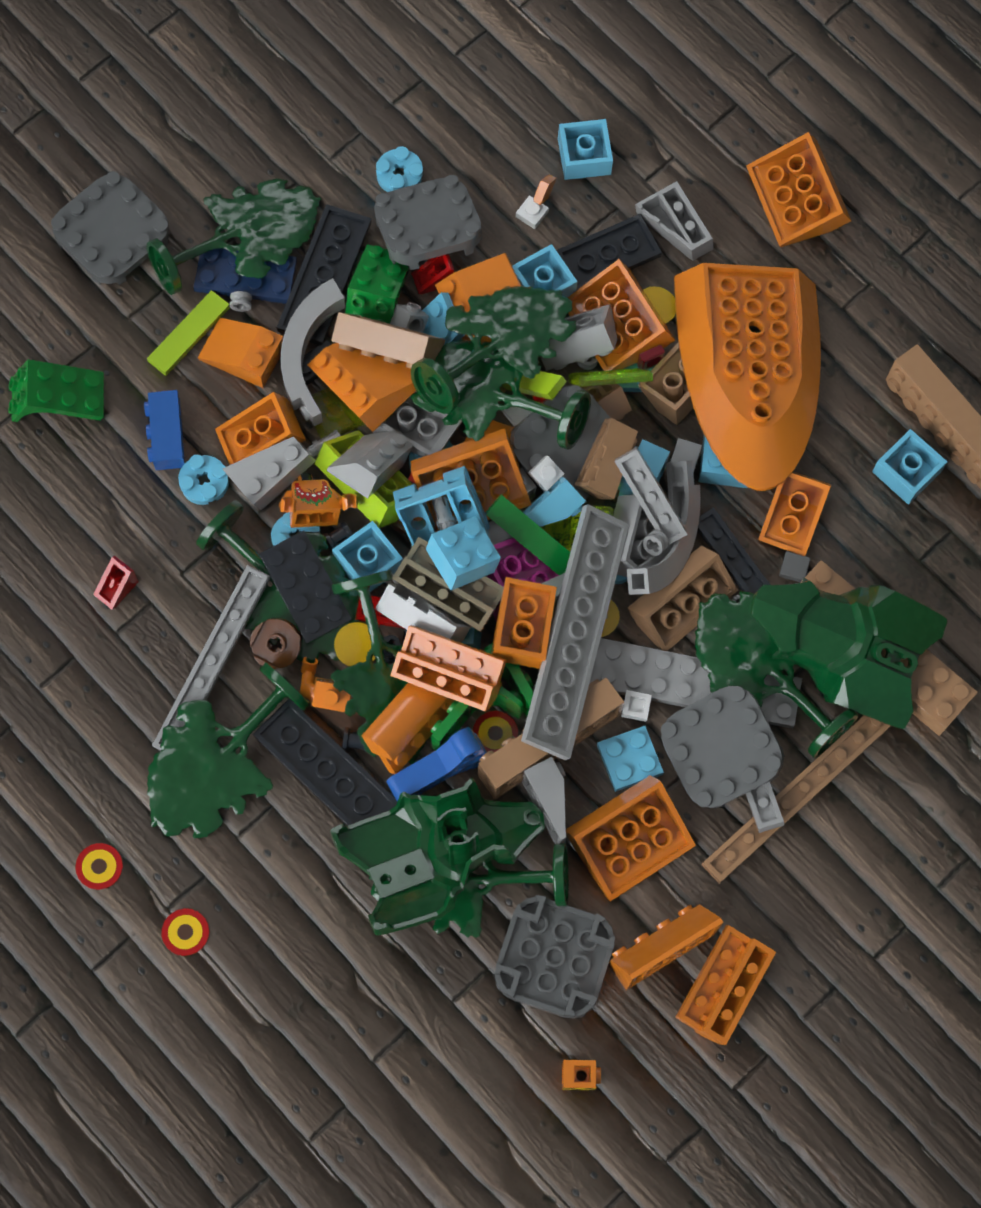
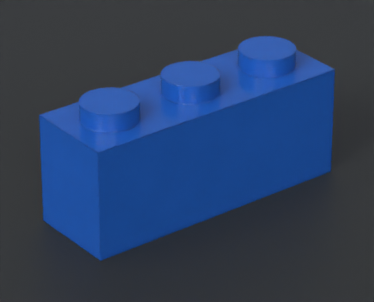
(165, 430)

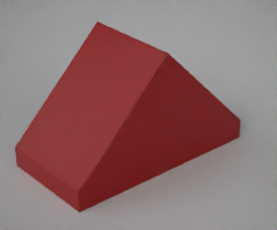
(432, 273)
(115, 583)

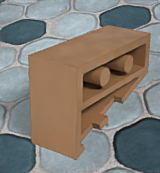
(600, 473)

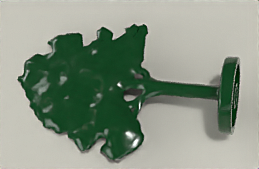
(264, 222)
(520, 328)
(481, 392)
(271, 603)
(741, 653)
(369, 682)
(197, 776)
(469, 902)

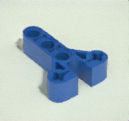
(453, 757)

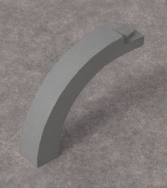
(305, 321)
(662, 569)

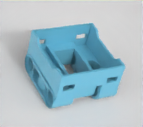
(457, 487)

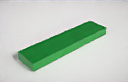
(529, 534)

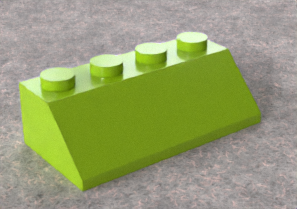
(381, 504)

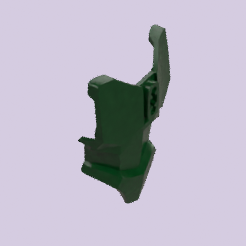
(843, 641)
(439, 842)

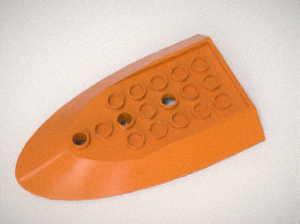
(748, 373)

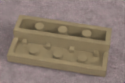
(469, 603)

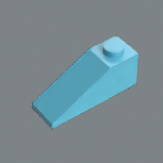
(555, 504)

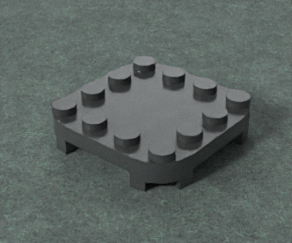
(427, 221)
(109, 228)
(538, 438)
(722, 747)
(554, 957)

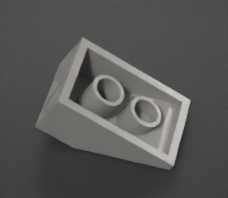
(420, 428)
(546, 790)

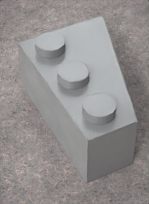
(676, 220)
(270, 471)
(411, 609)

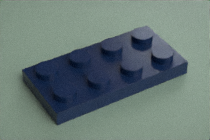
(218, 274)

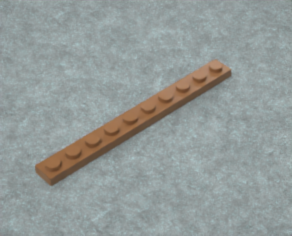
(796, 795)

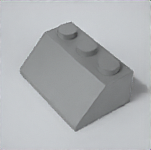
(593, 336)
(371, 461)
(631, 512)

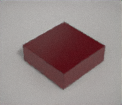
(650, 357)

